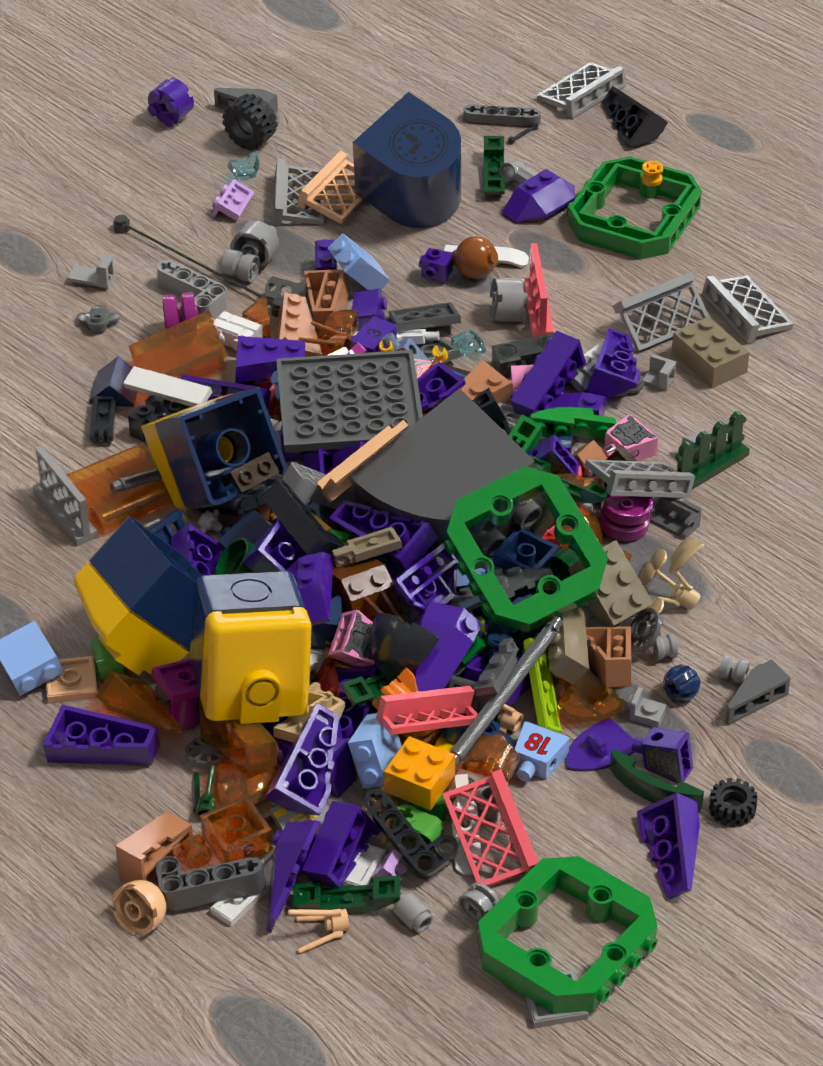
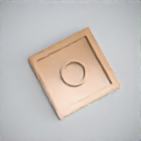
(76, 681)

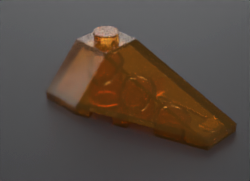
(136, 700)

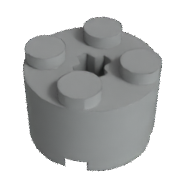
(257, 239)
(508, 299)

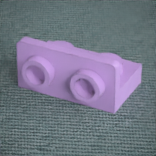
(233, 200)

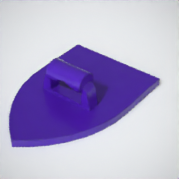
(593, 747)

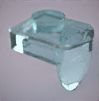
(245, 167)
(468, 342)

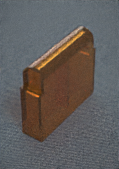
(185, 349)
(111, 509)

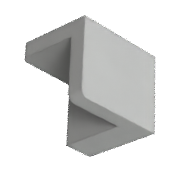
(660, 373)

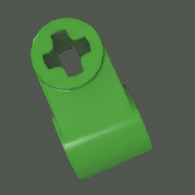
(426, 825)

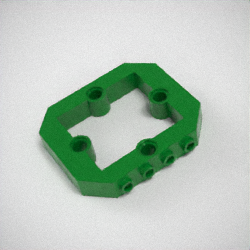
(614, 232)
(507, 493)
(531, 970)

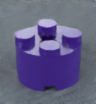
(170, 101)

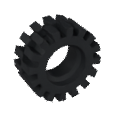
(730, 813)

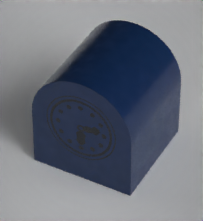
(410, 164)

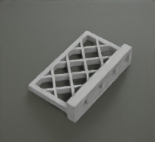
(583, 96)
(283, 193)
(650, 297)
(737, 313)
(642, 478)
(63, 499)

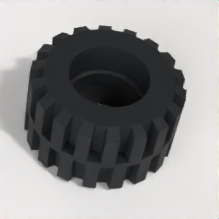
(249, 121)

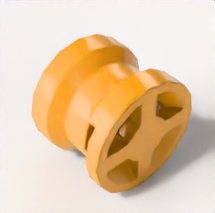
(652, 173)

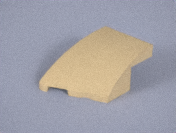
(290, 728)

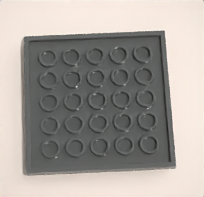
(345, 398)

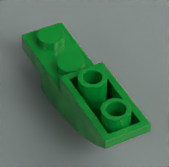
(573, 421)

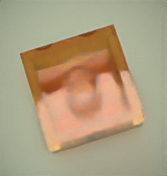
(236, 831)

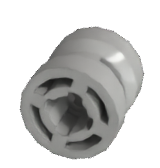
(734, 669)

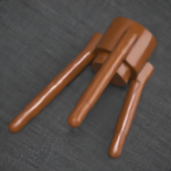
(334, 343)

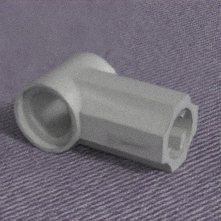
(520, 173)

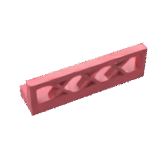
(426, 707)

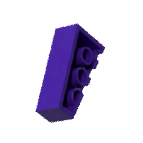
(549, 374)

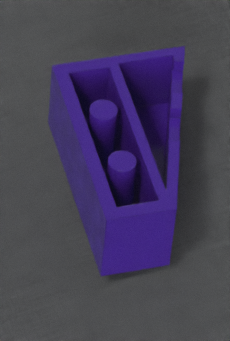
(258, 356)
(338, 843)

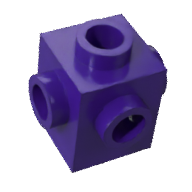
(436, 265)

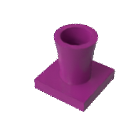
(180, 686)

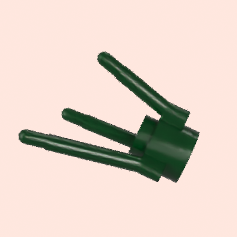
(206, 801)

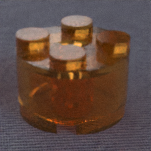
(490, 755)

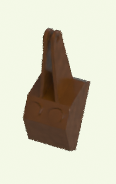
(365, 588)

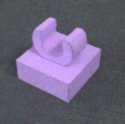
(390, 865)

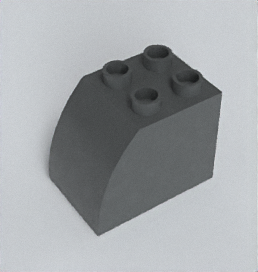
(440, 461)

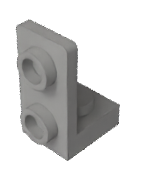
(99, 277)

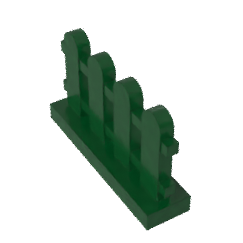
(722, 452)

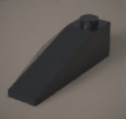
(632, 119)

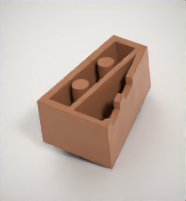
(327, 291)
(611, 655)

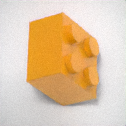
(419, 773)

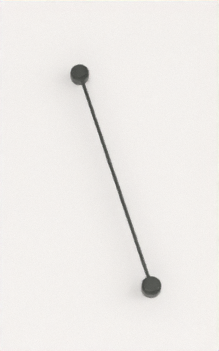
(122, 225)

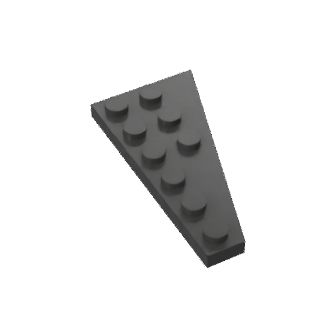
(510, 580)

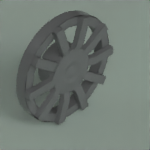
(643, 629)
(206, 752)

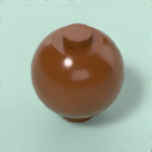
(475, 257)

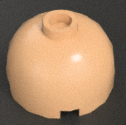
(139, 907)

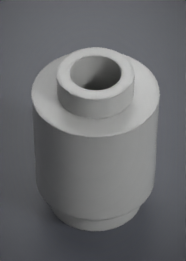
(413, 912)

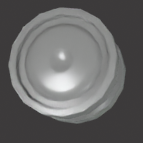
(477, 901)

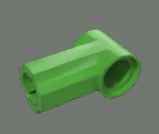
(104, 660)

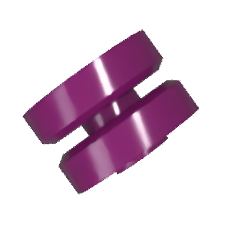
(174, 315)
(625, 517)

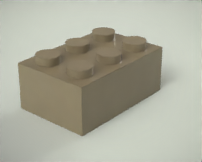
(710, 352)
(620, 590)

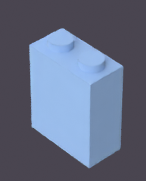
(358, 263)
(28, 658)
(373, 750)

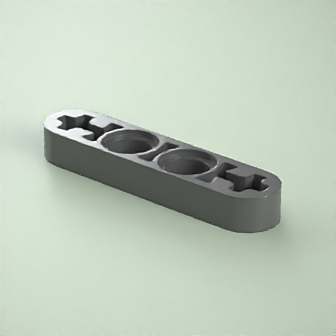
(501, 115)

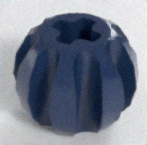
(681, 683)

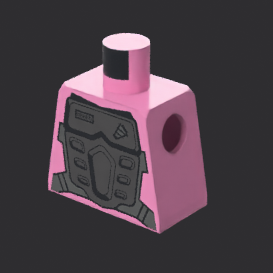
(633, 436)
(352, 640)

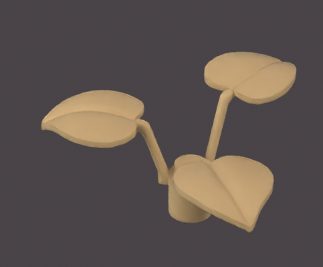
(681, 593)

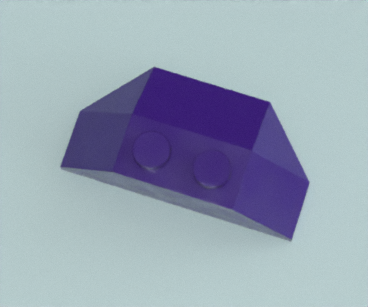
(539, 197)
(314, 580)
(428, 580)

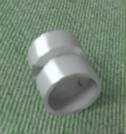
(238, 265)

